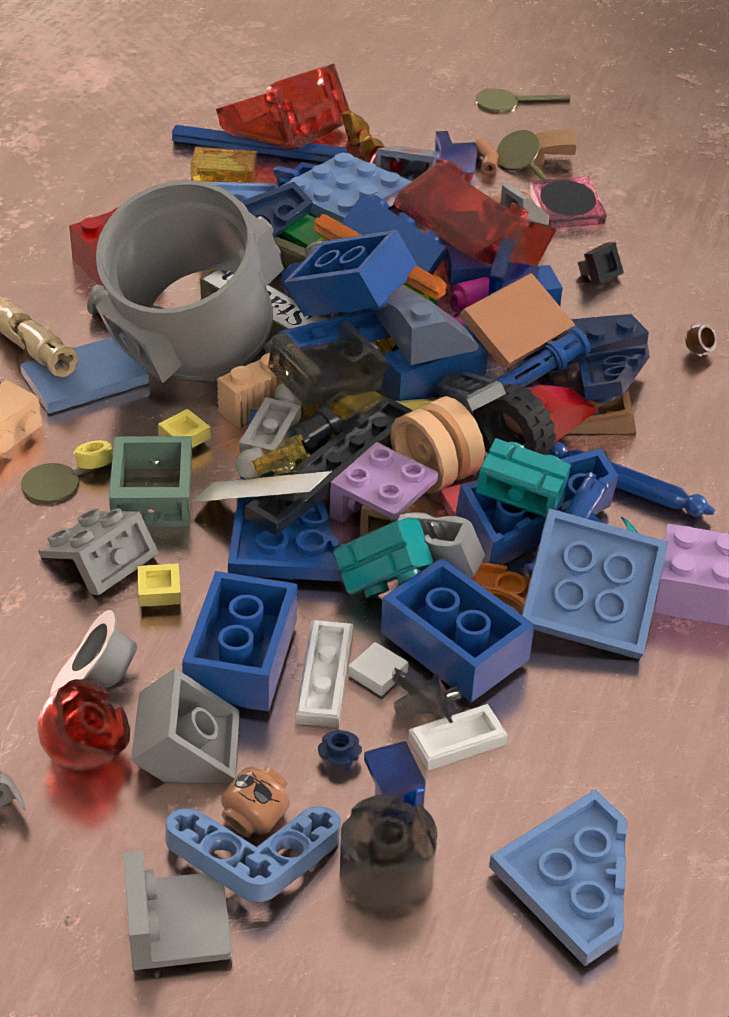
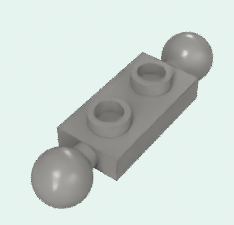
(268, 429)

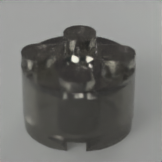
(387, 852)

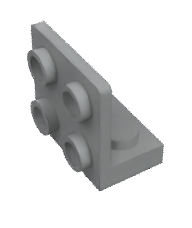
(103, 546)
(174, 917)

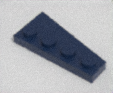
(280, 207)
(607, 333)

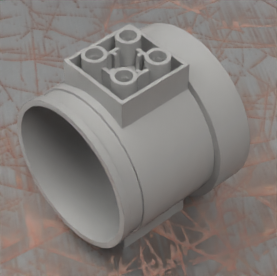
(169, 235)

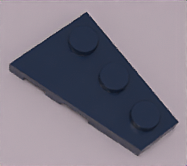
(611, 371)

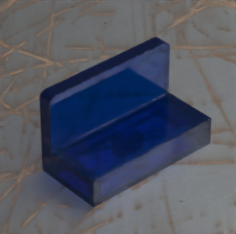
(505, 270)

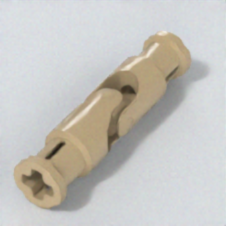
(39, 342)

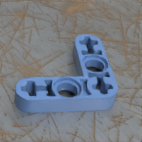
(253, 871)

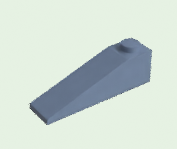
(423, 328)

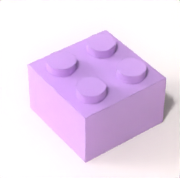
(695, 575)

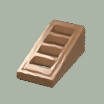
(609, 418)

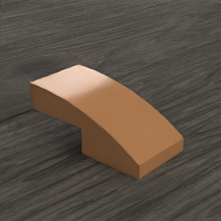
(555, 142)

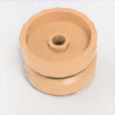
(441, 438)

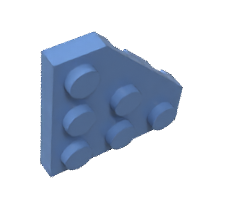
(572, 874)

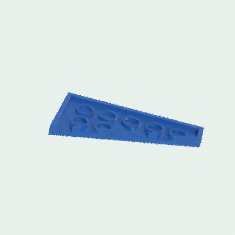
(297, 552)

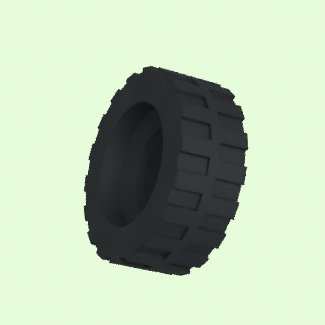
(526, 412)

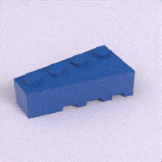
(512, 531)

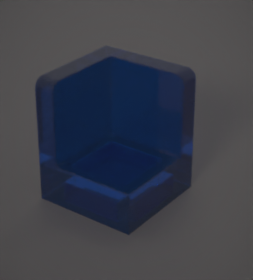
(460, 153)
(396, 773)

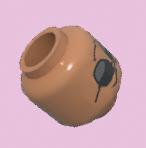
(255, 801)

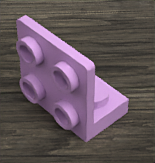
(381, 482)

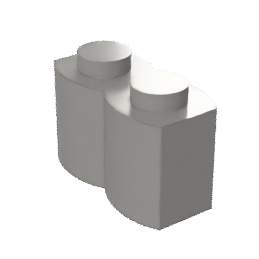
(452, 540)

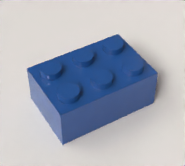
(350, 274)
(456, 629)
(242, 638)

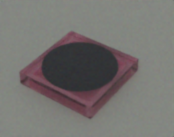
(568, 201)

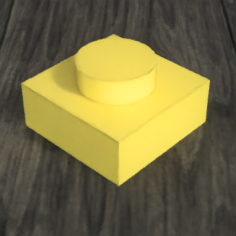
(185, 424)
(159, 585)

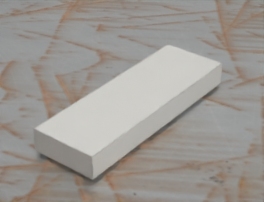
(324, 674)

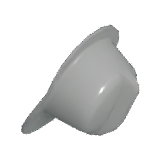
(101, 656)

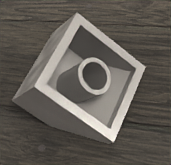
(185, 732)

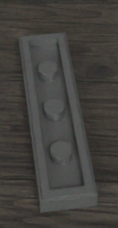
(470, 389)

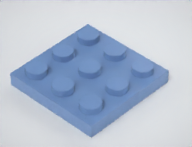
(342, 180)
(594, 583)

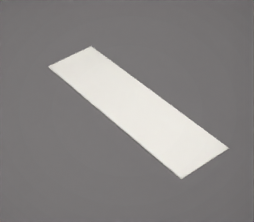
(261, 486)

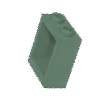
(170, 504)

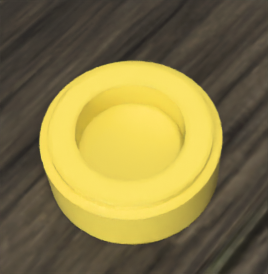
(93, 454)

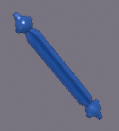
(648, 486)

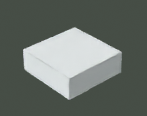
(375, 668)

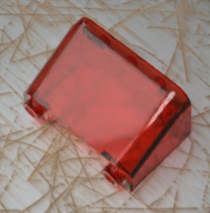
(290, 111)

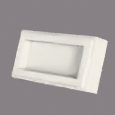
(468, 735)

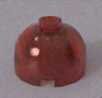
(82, 727)

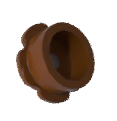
(701, 339)

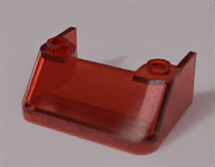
(469, 218)

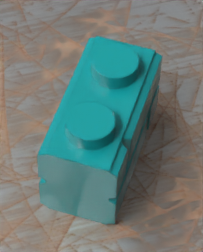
(523, 477)
(382, 557)

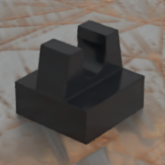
(601, 263)

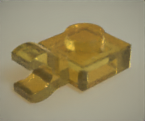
(282, 458)

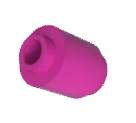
(468, 293)

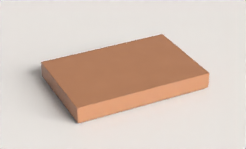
(516, 320)

